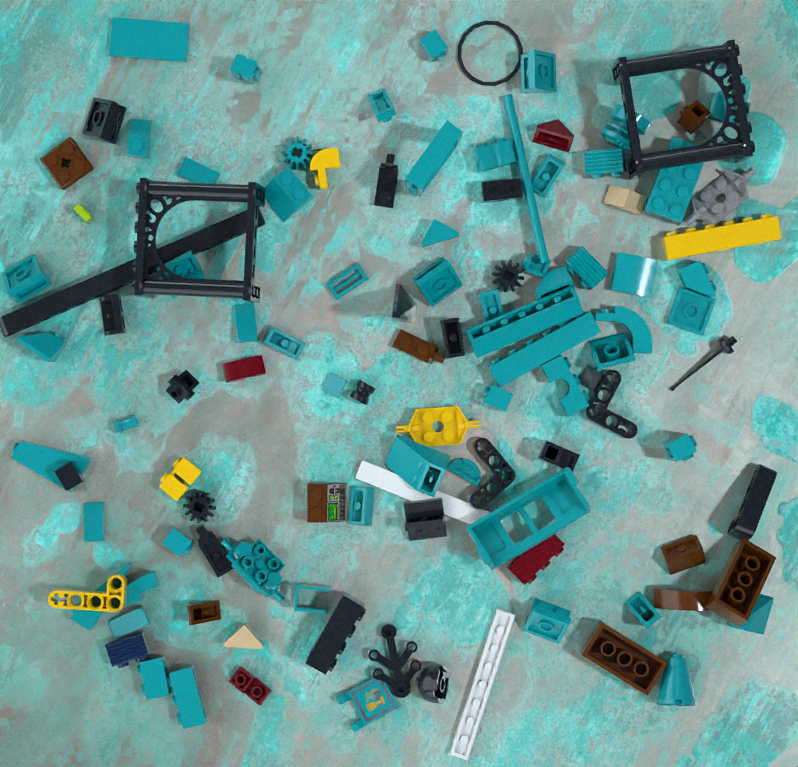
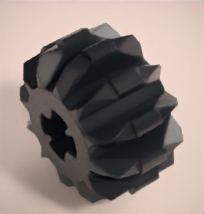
(505, 282)
(197, 513)

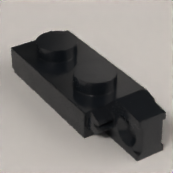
(386, 183)
(213, 551)

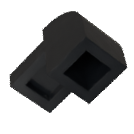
(558, 455)

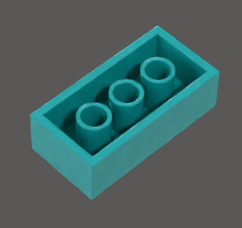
(673, 188)

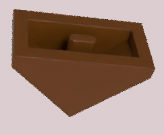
(203, 612)

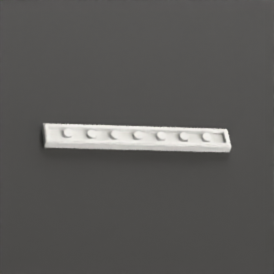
(395, 484)
(482, 684)

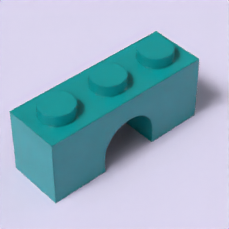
(575, 398)

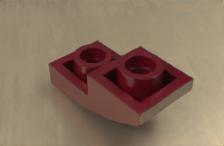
(243, 369)
(250, 685)

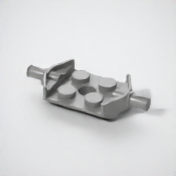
(730, 185)

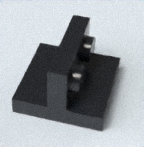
(104, 120)
(425, 519)

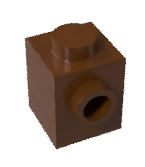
(693, 116)

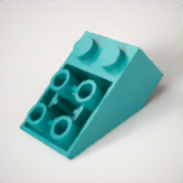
(417, 464)

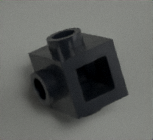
(182, 386)

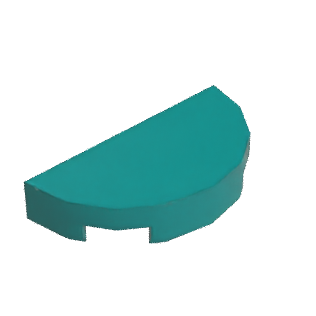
(466, 469)

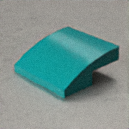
(633, 274)

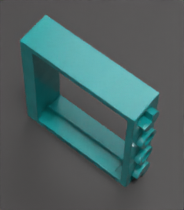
(433, 159)

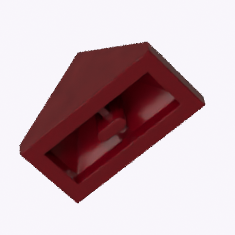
(554, 135)

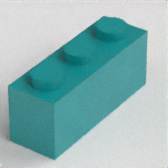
(187, 697)

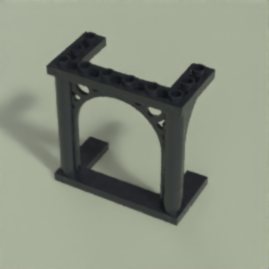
(723, 55)
(153, 192)

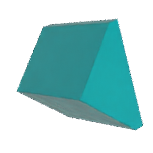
(611, 351)

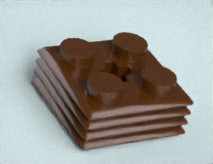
(78, 166)

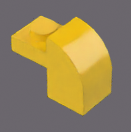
(324, 160)

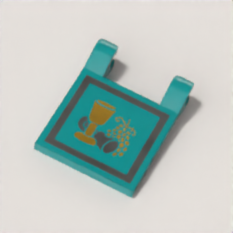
(371, 700)

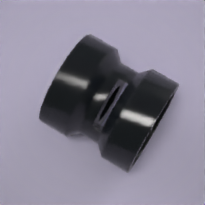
(366, 389)

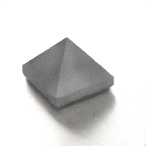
(591, 378)

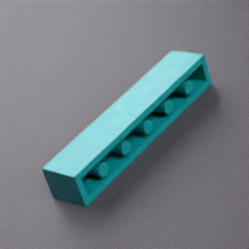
(524, 321)
(544, 349)

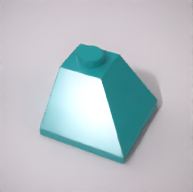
(554, 282)
(44, 344)
(759, 616)

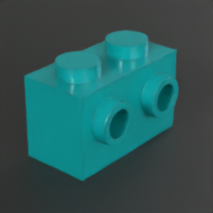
(681, 447)

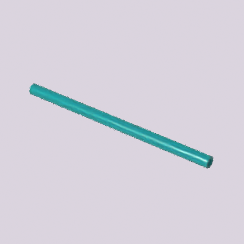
(526, 179)

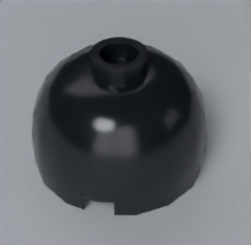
(432, 683)

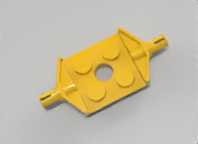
(454, 426)

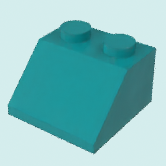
(287, 194)

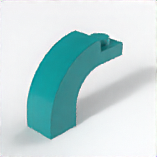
(639, 331)

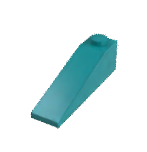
(89, 618)

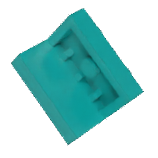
(538, 72)
(184, 266)
(25, 279)
(437, 281)
(547, 620)

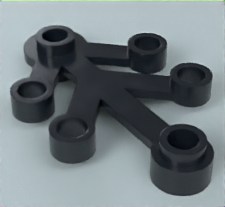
(395, 664)

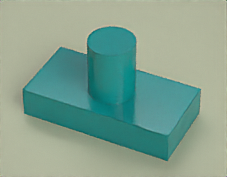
(382, 105)

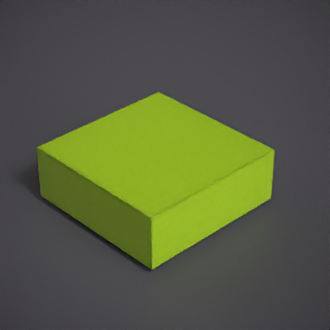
(83, 213)

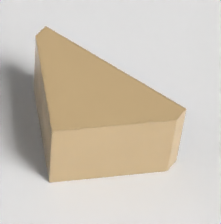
(624, 199)
(244, 638)

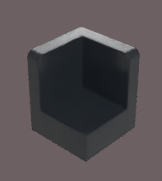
(69, 475)

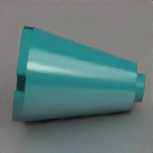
(676, 683)

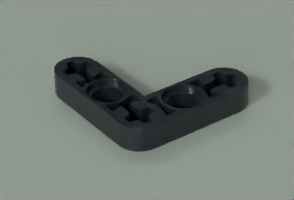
(604, 412)
(496, 478)

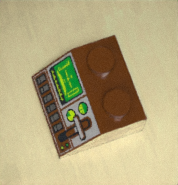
(326, 502)

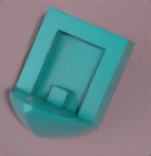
(532, 265)

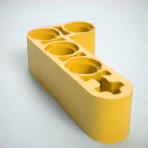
(87, 596)

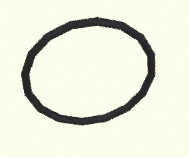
(460, 52)

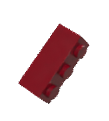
(536, 558)

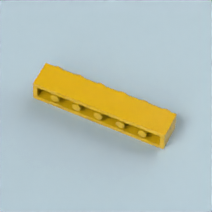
(721, 238)

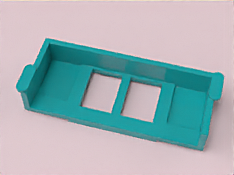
(561, 498)

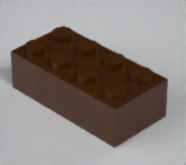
(740, 582)
(623, 657)

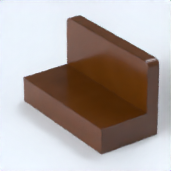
(683, 554)

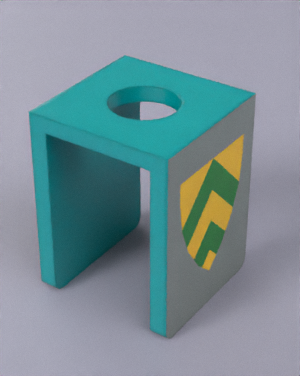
(309, 608)

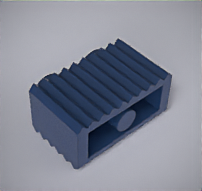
(128, 649)

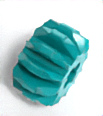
(299, 146)

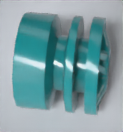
(617, 133)

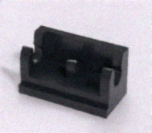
(112, 315)

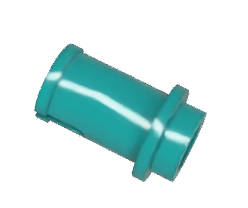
(125, 424)

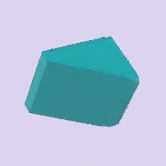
(334, 385)

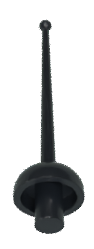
(724, 346)

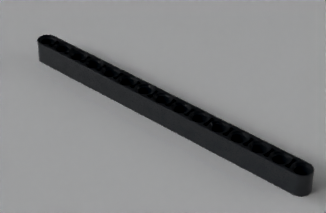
(122, 275)

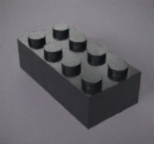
(335, 633)

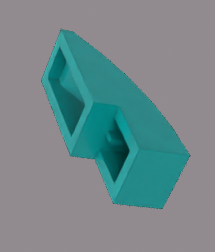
(135, 589)

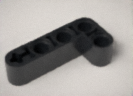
(753, 503)

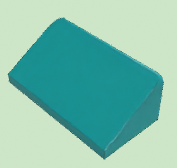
(361, 505)

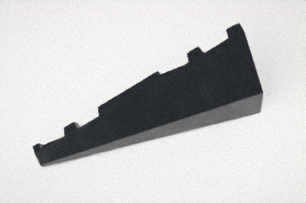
(404, 306)

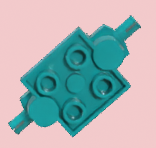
(257, 566)

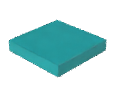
(691, 311)

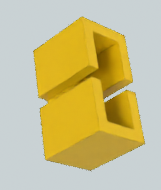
(173, 485)

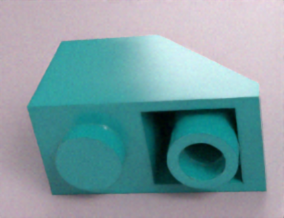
(695, 278)

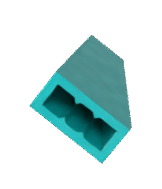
(46, 460)

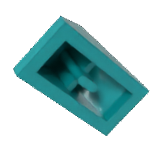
(438, 233)
(643, 610)

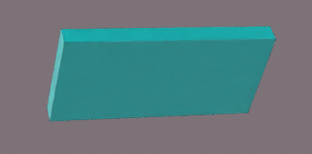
(149, 39)

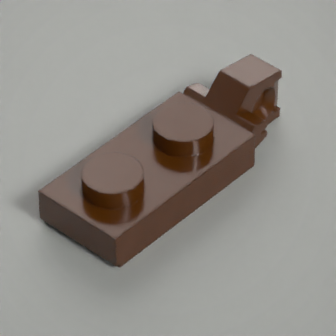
(417, 347)

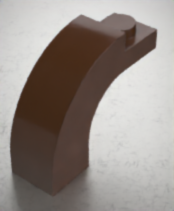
(681, 599)

